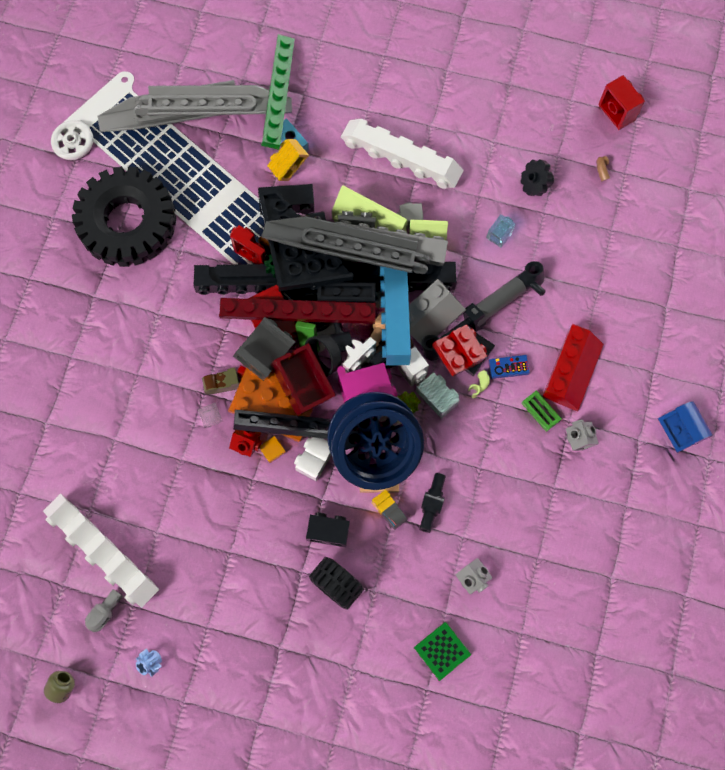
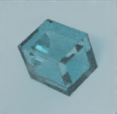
(501, 230)

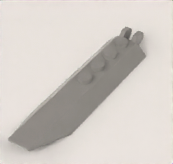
(205, 100)
(123, 117)

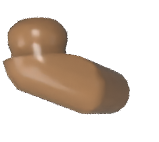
(601, 168)

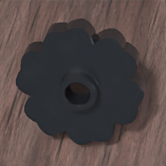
(537, 178)

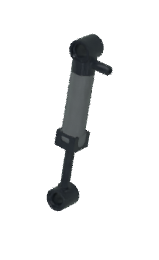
(476, 315)

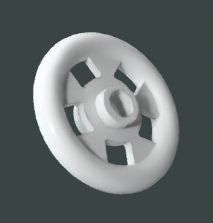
(81, 150)

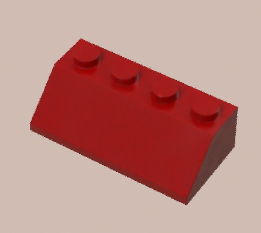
(573, 368)

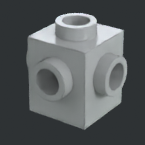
(581, 435)
(474, 576)

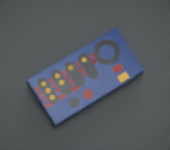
(508, 366)

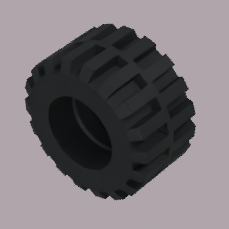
(336, 582)

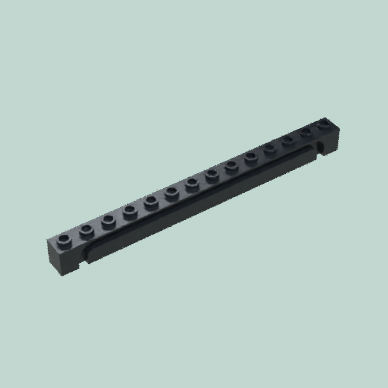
(253, 278)

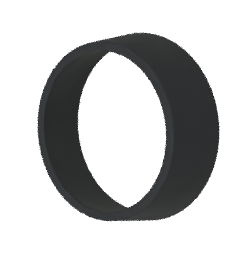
(332, 348)

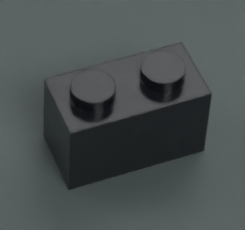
(328, 530)

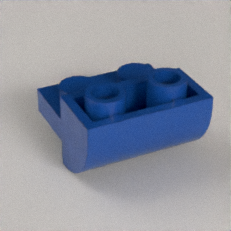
(685, 426)

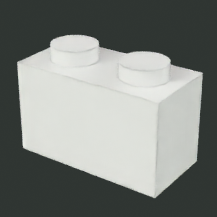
(417, 370)

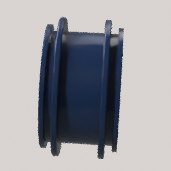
(390, 466)

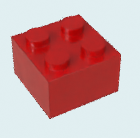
(621, 102)

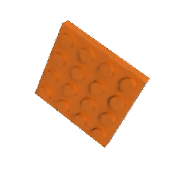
(263, 396)

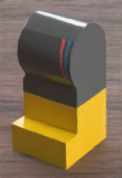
(389, 509)

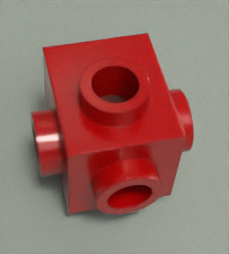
(245, 442)

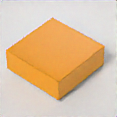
(272, 449)

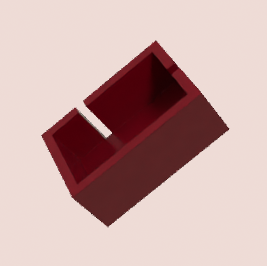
(302, 379)

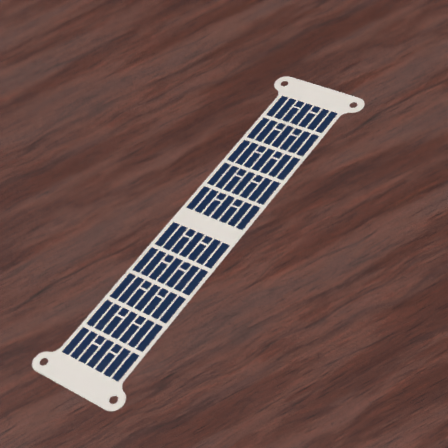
(199, 187)

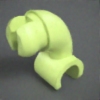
(484, 382)

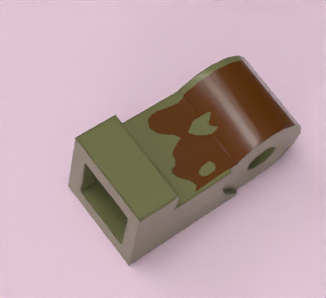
(221, 382)

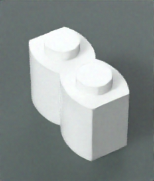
(313, 458)

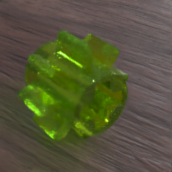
(410, 400)

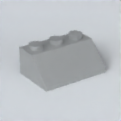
(433, 311)

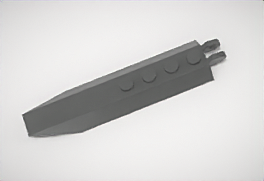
(348, 243)

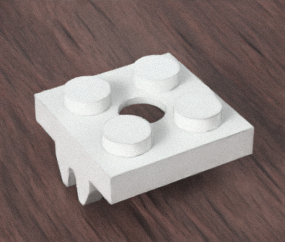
(359, 355)

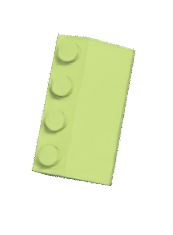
(353, 201)

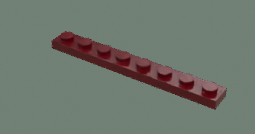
(297, 310)

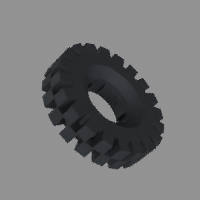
(117, 189)

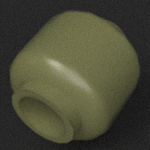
(59, 686)

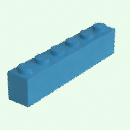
(395, 317)

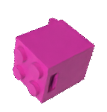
(368, 379)

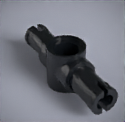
(432, 502)

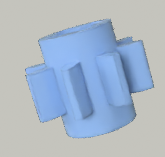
(148, 662)

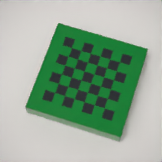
(442, 651)

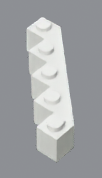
(402, 153)
(100, 551)

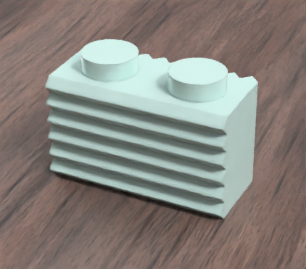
(438, 395)

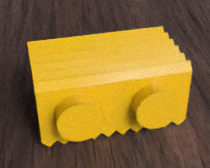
(287, 159)

